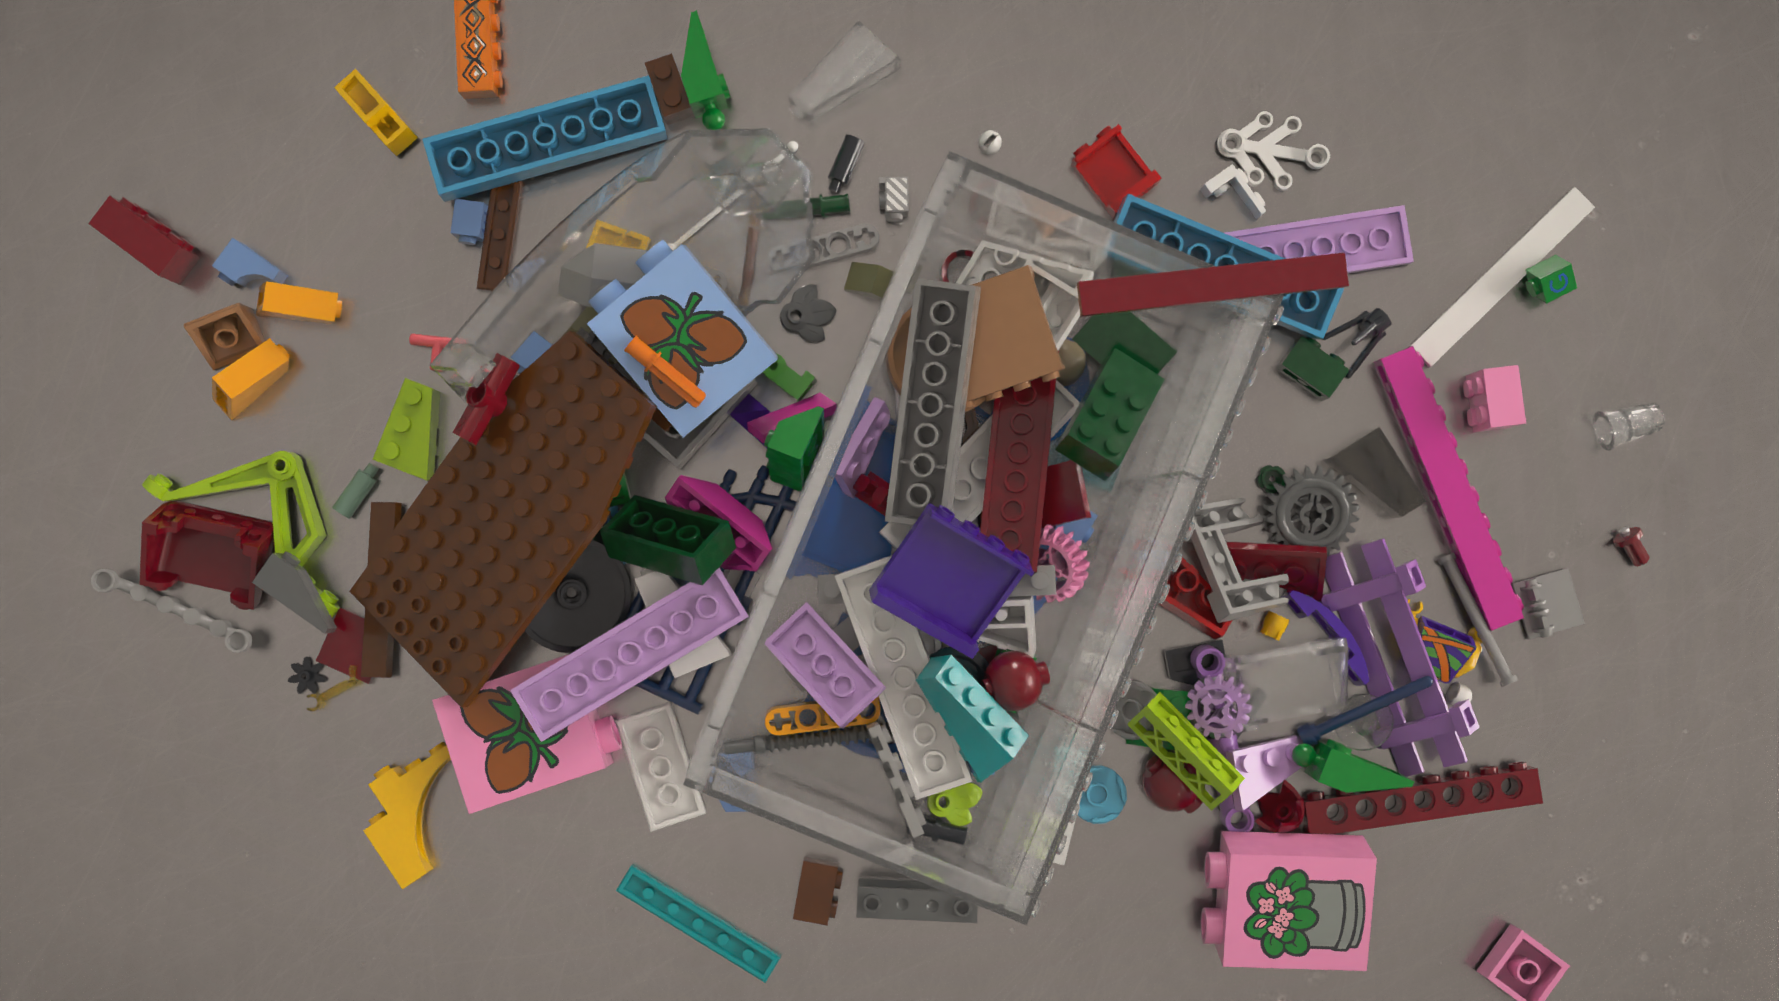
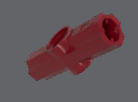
(486, 400)

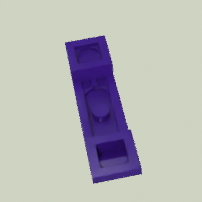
(1304, 606)

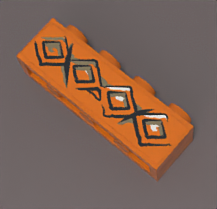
(477, 48)

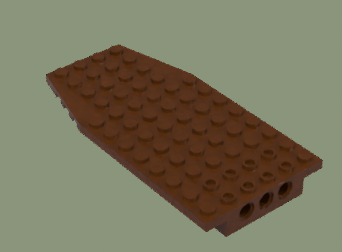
(506, 517)

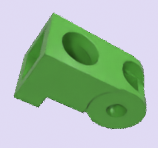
(789, 380)

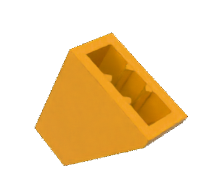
(297, 303)
(249, 377)

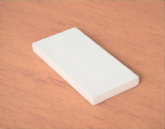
(659, 766)

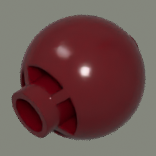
(1015, 680)
(1166, 789)

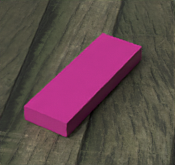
(762, 425)

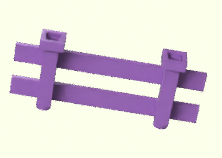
(1392, 587)

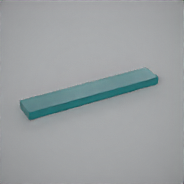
(698, 923)

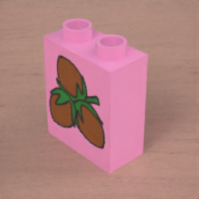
(501, 755)

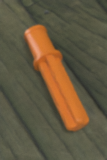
(665, 372)

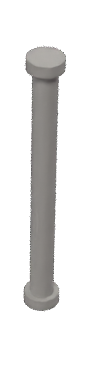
(1477, 619)

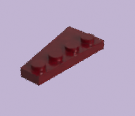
(1301, 563)

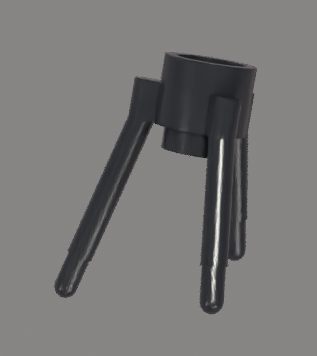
(1372, 325)

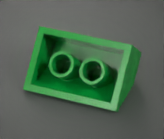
(794, 447)

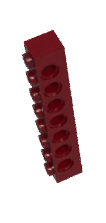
(1524, 791)

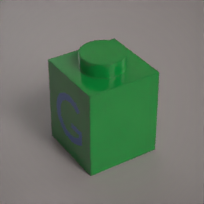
(1550, 279)

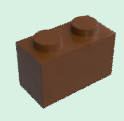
(669, 89)
(816, 891)

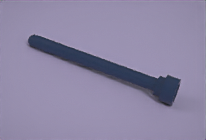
(1313, 733)

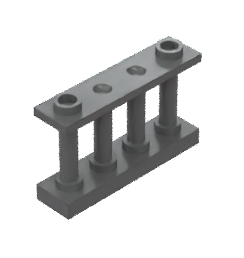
(910, 901)

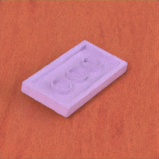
(824, 665)

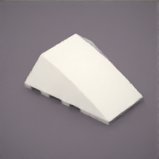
(1053, 279)

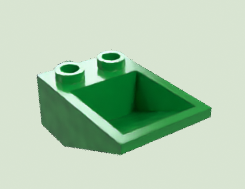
(700, 79)
(1338, 768)

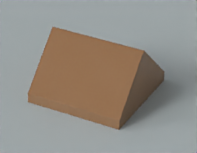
(226, 334)

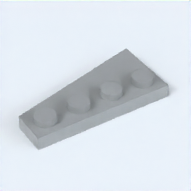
(901, 789)

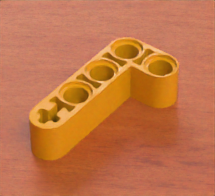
(821, 721)

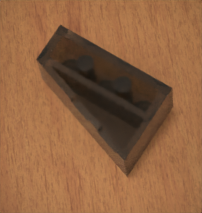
(1378, 473)

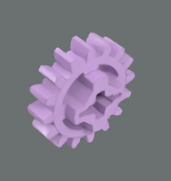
(1226, 715)

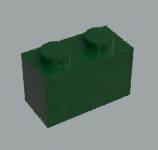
(1313, 367)

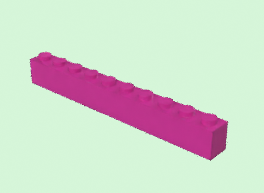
(1448, 487)

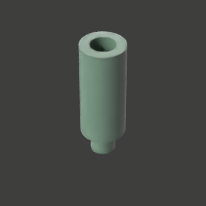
(356, 491)

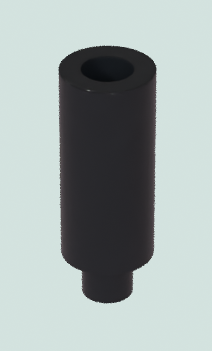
(845, 162)

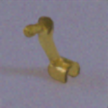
(333, 691)

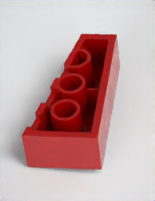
(1189, 600)

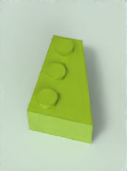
(411, 431)

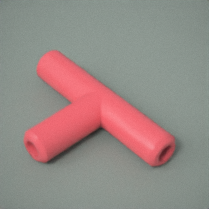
(436, 342)

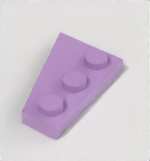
(862, 446)
(1262, 767)

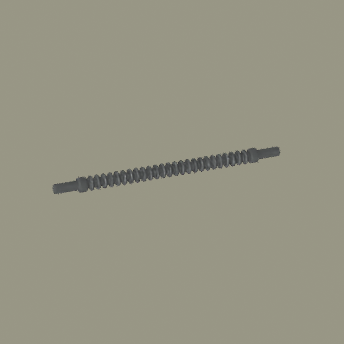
(762, 744)

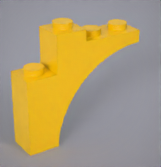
(403, 797)

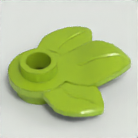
(957, 803)

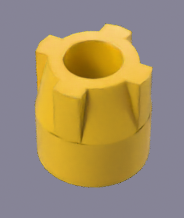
(1274, 625)

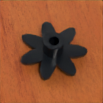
(311, 674)

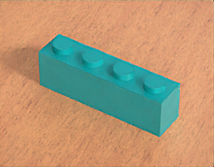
(971, 716)

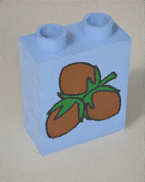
(691, 323)

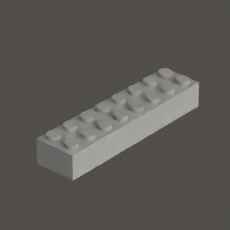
(932, 398)

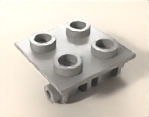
(1549, 604)

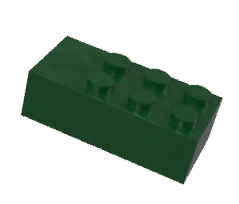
(1109, 414)
(668, 539)

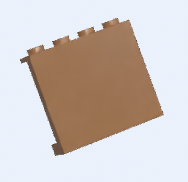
(1011, 337)

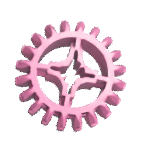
(1068, 561)

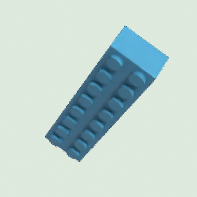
(544, 139)
(1303, 312)

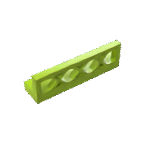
(1190, 747)

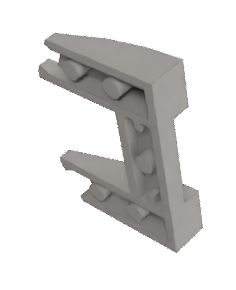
(1231, 596)

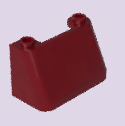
(205, 550)

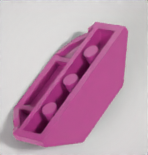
(747, 528)

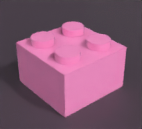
(1494, 399)
(1522, 966)

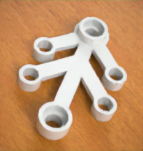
(1267, 149)

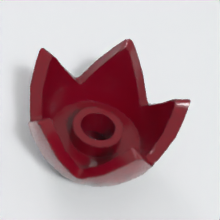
(1277, 805)

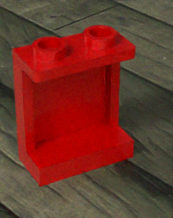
(1113, 169)

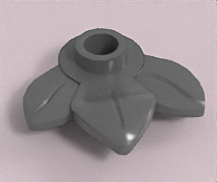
(811, 311)

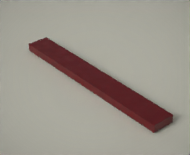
(1212, 284)

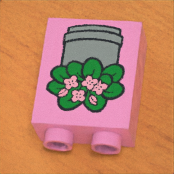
(1290, 900)

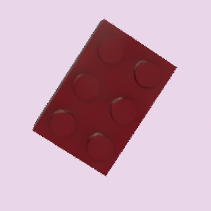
(145, 239)

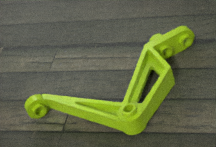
(281, 472)

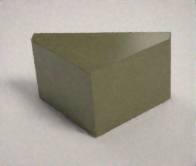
(868, 280)

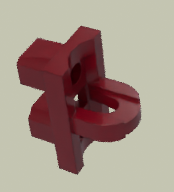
(872, 491)

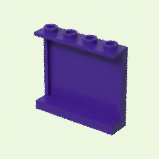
(949, 579)

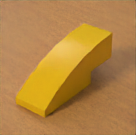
(376, 112)

